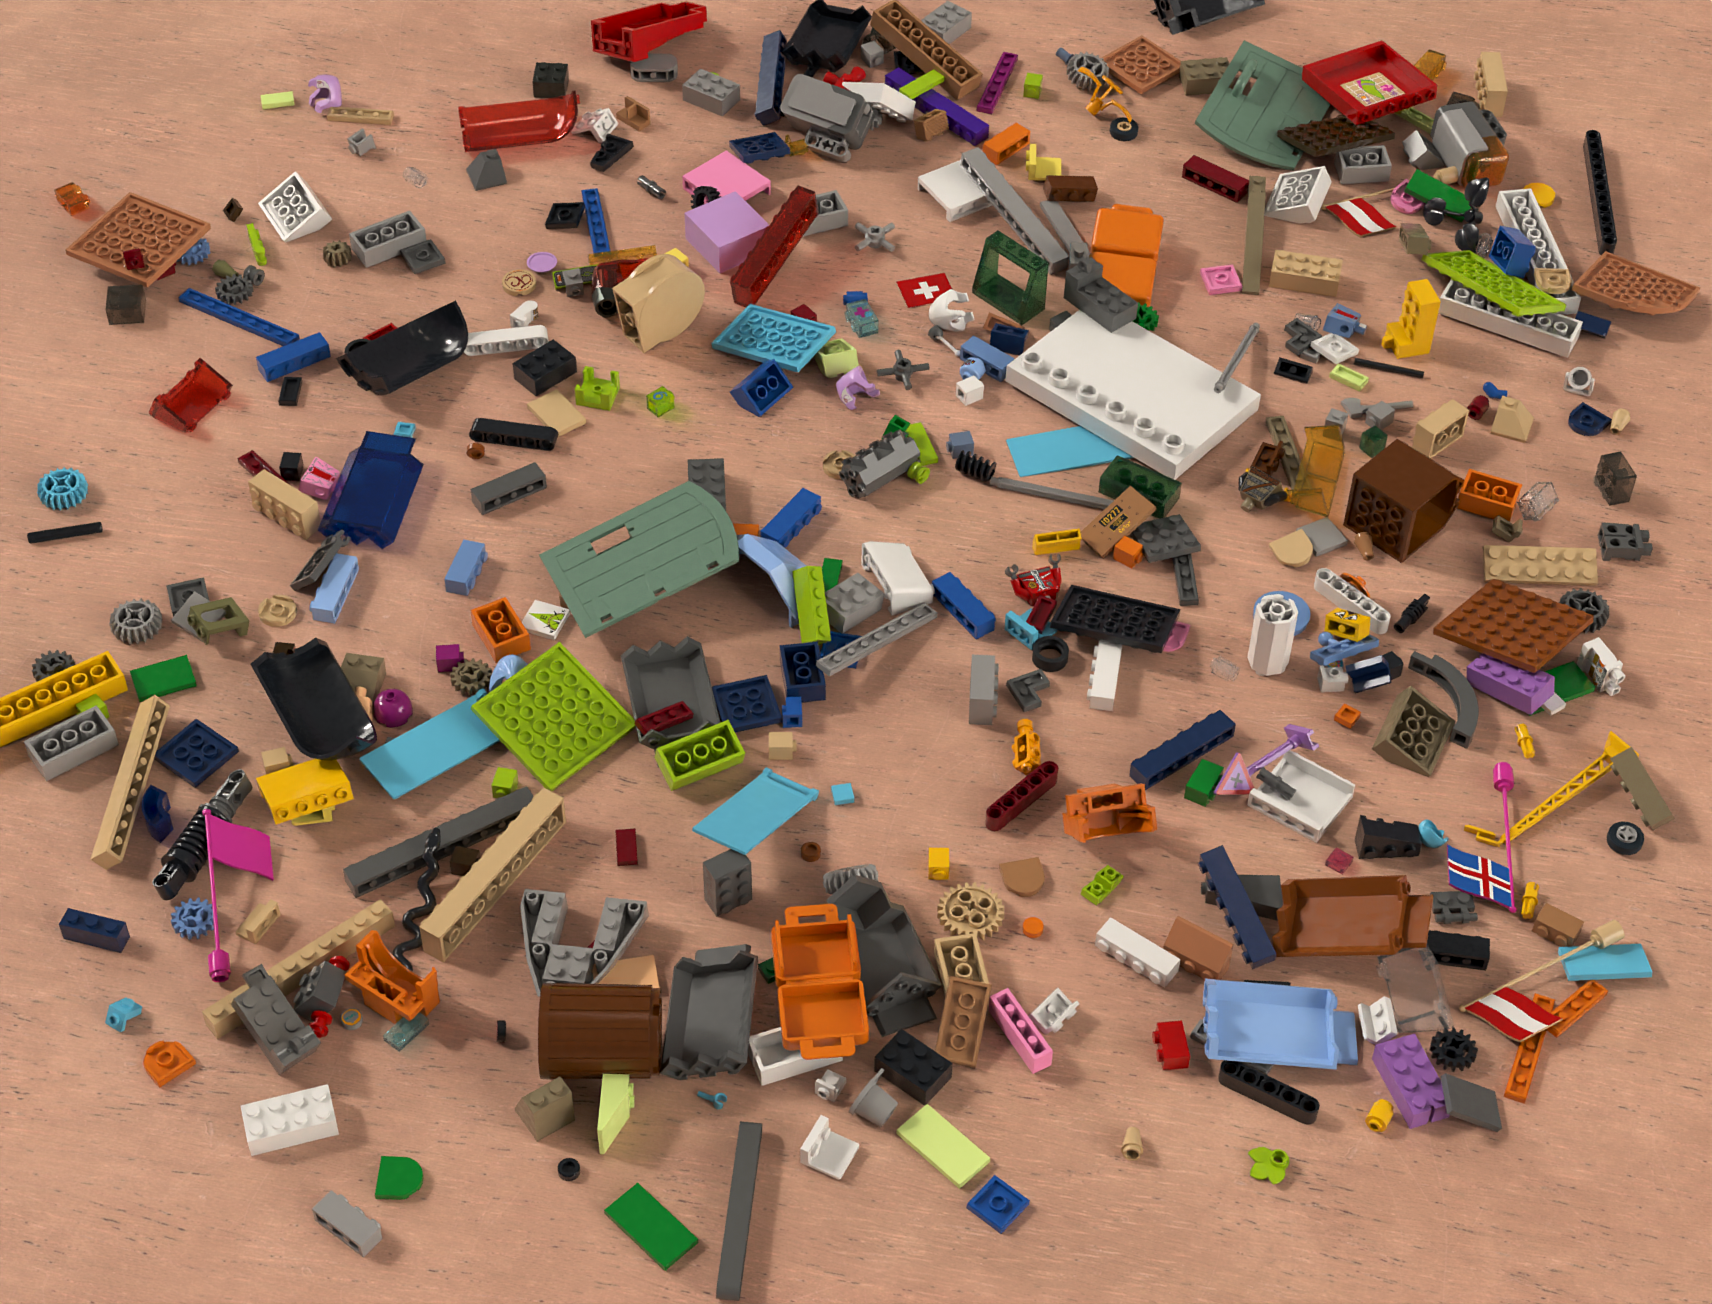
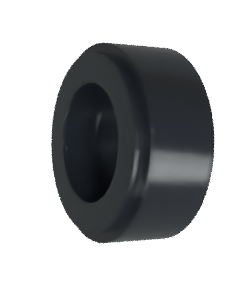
(501, 1030)
(568, 1169)

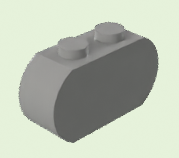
(655, 68)

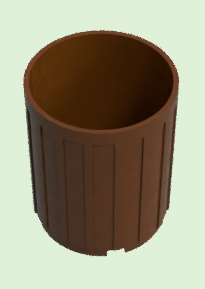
(599, 1031)

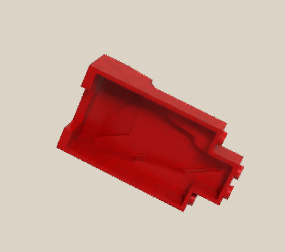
(640, 30)

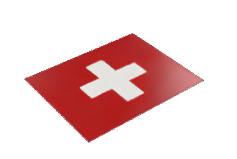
(923, 289)

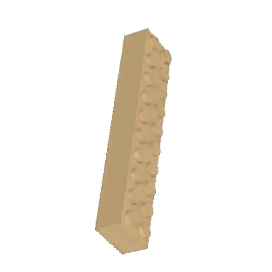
(492, 875)

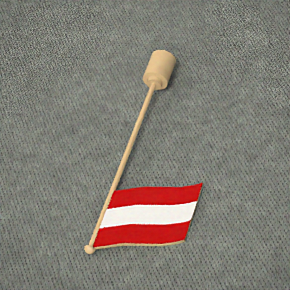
(1364, 219)
(1517, 1014)

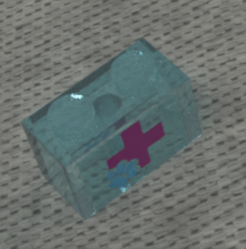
(861, 318)

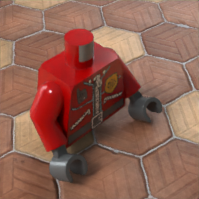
(1037, 582)

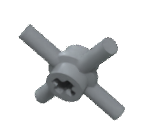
(875, 237)

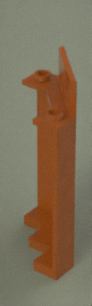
(1351, 917)

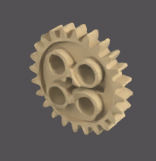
(964, 913)

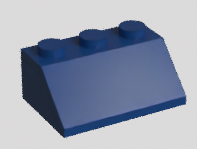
(762, 388)

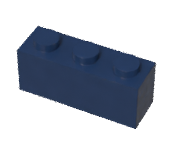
(94, 930)

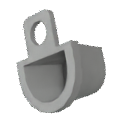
(874, 1103)

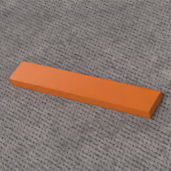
(1527, 1058)

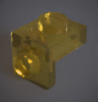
(796, 147)

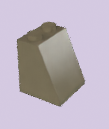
(547, 1109)

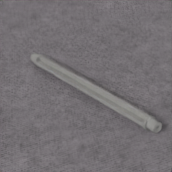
(1227, 373)
(1049, 492)

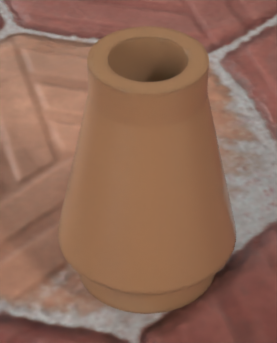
(1364, 544)

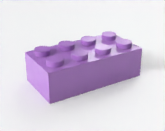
(1510, 683)
(1411, 1080)

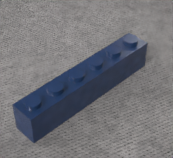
(1182, 749)
(1237, 907)

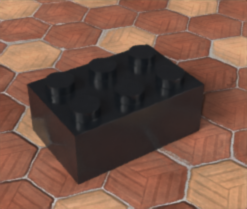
(544, 367)
(913, 1067)

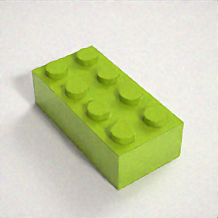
(699, 755)

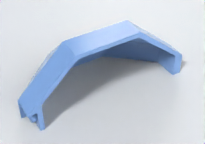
(778, 564)

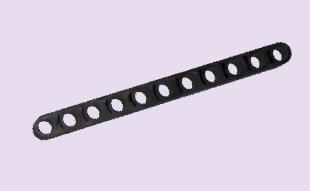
(1599, 192)

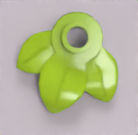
(1266, 1165)

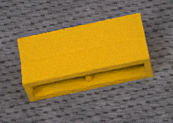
(1056, 541)

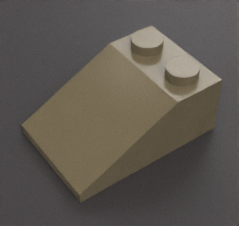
(365, 672)

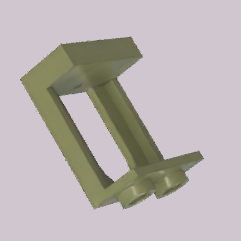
(234, 619)

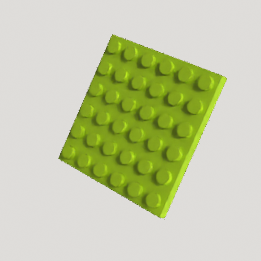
(554, 716)

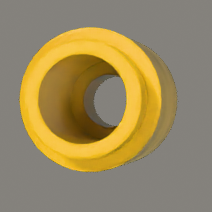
(1379, 1115)

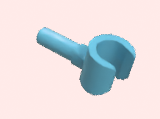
(719, 1096)

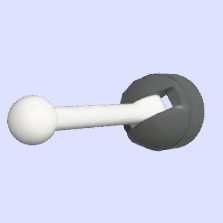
(936, 334)

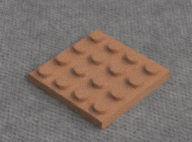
(1142, 64)

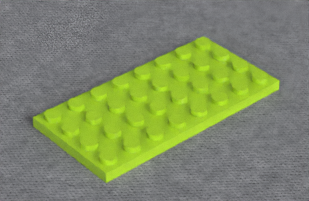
(1493, 283)

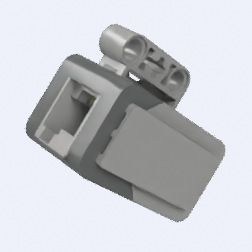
(827, 115)

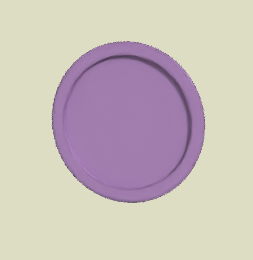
(541, 262)

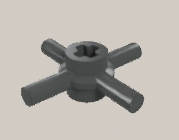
(903, 369)

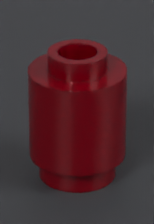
(1478, 407)

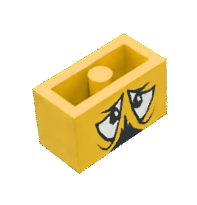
(1347, 624)

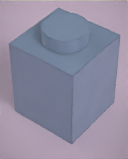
(959, 442)

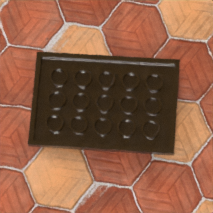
(1334, 135)

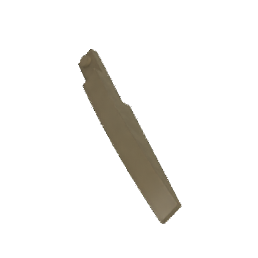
(1254, 235)

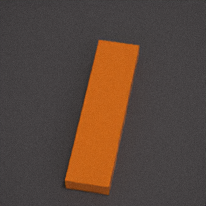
(1577, 1005)

